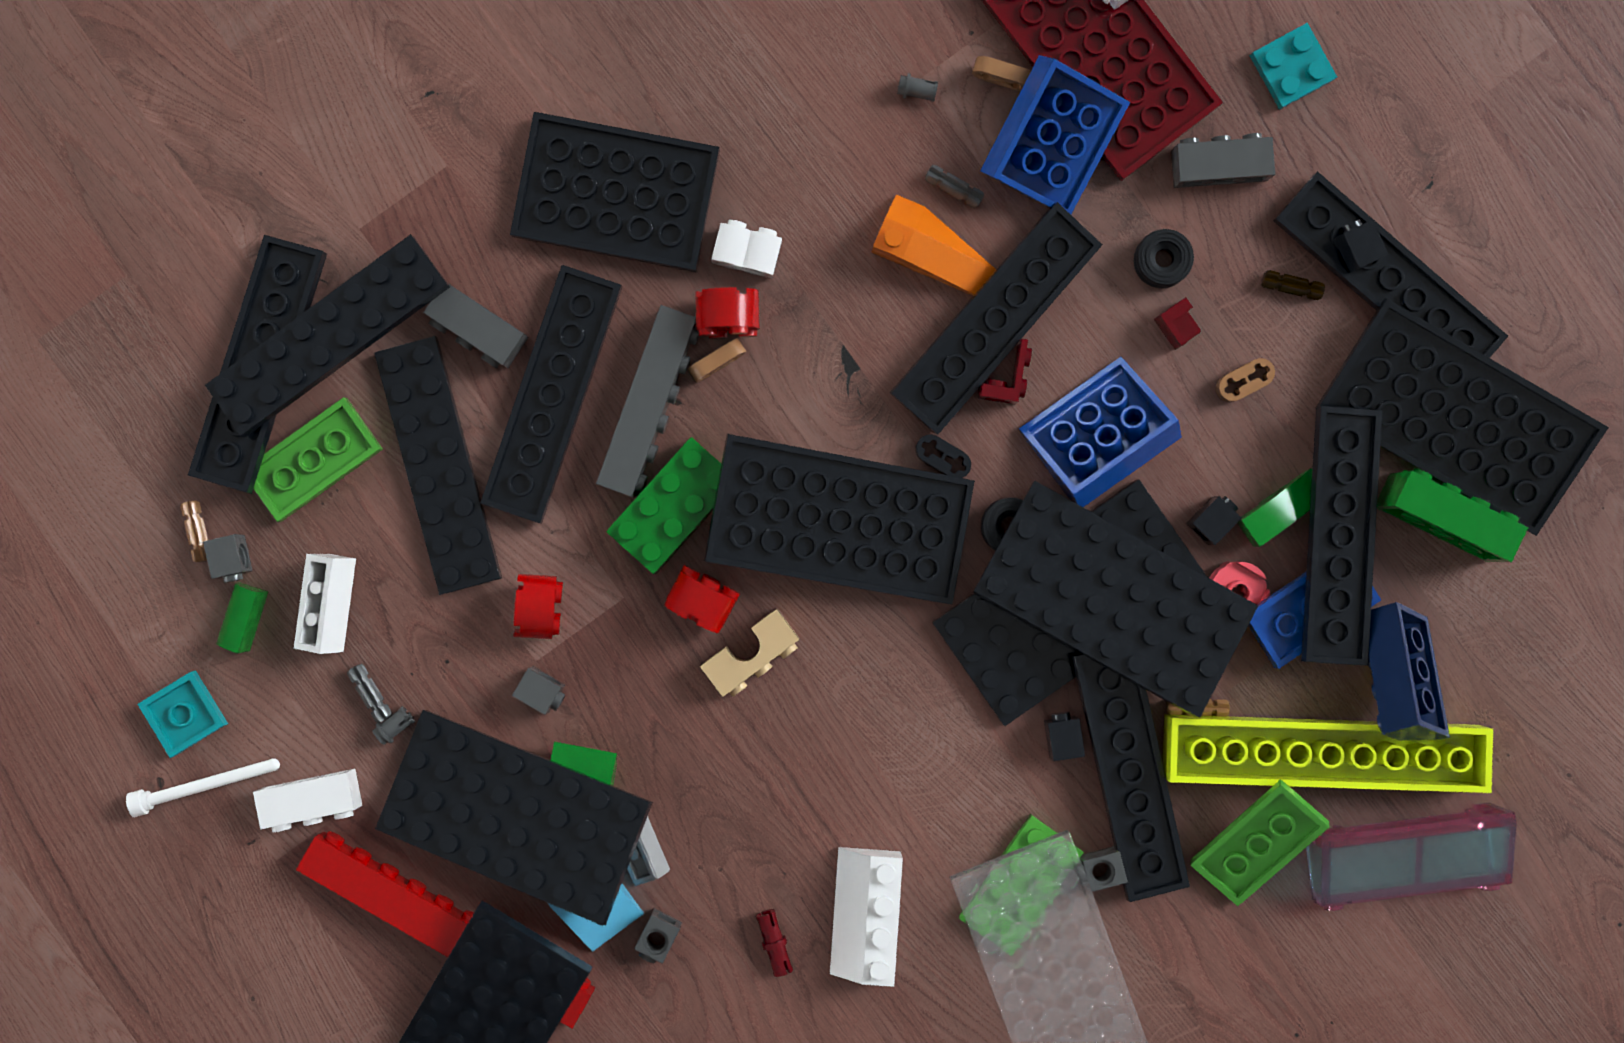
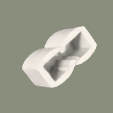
(747, 249)

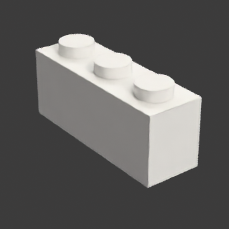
(324, 603)
(308, 800)

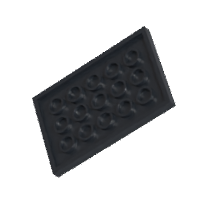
(615, 191)
(498, 986)

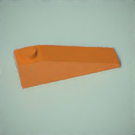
(928, 246)

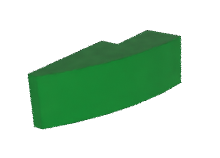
(1278, 510)

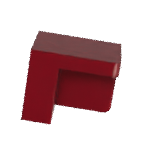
(1178, 324)

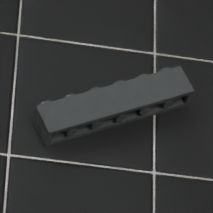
(648, 402)

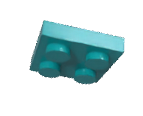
(1293, 66)
(182, 714)

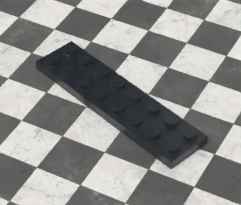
(1317, 218)
(276, 294)
(996, 318)
(327, 336)
(551, 394)
(438, 465)
(1341, 535)
(1131, 780)

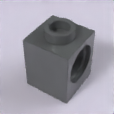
(228, 557)
(540, 691)
(1115, 870)
(667, 927)

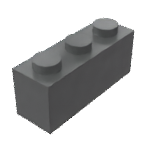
(1223, 161)
(476, 327)

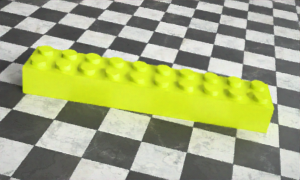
(1323, 754)

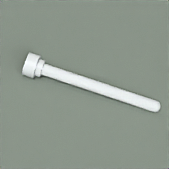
(141, 802)

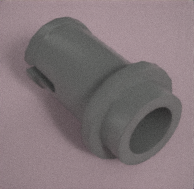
(917, 88)
(393, 726)

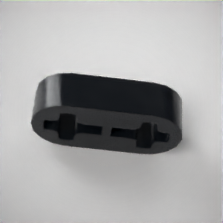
(947, 450)

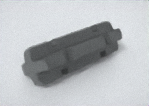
(954, 186)
(369, 693)

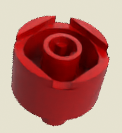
(727, 311)
(701, 599)
(536, 606)

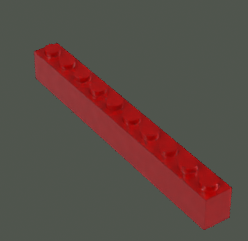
(398, 900)

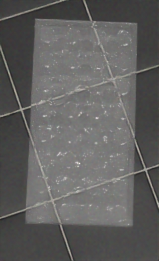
(1046, 947)

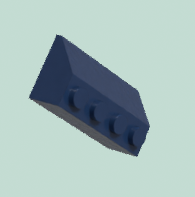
(1405, 675)

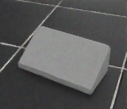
(648, 858)

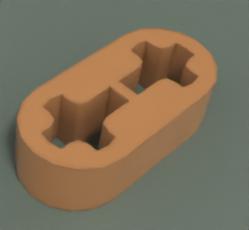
(1000, 72)
(717, 360)
(1248, 386)

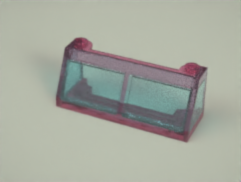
(1413, 857)

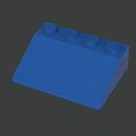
(1054, 134)
(1101, 432)

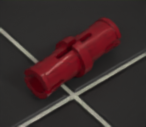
(774, 942)

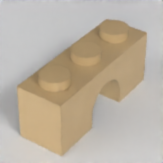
(730, 672)

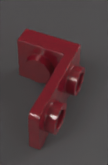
(998, 390)

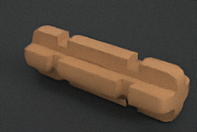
(195, 529)
(1218, 708)

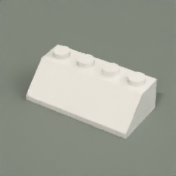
(866, 915)

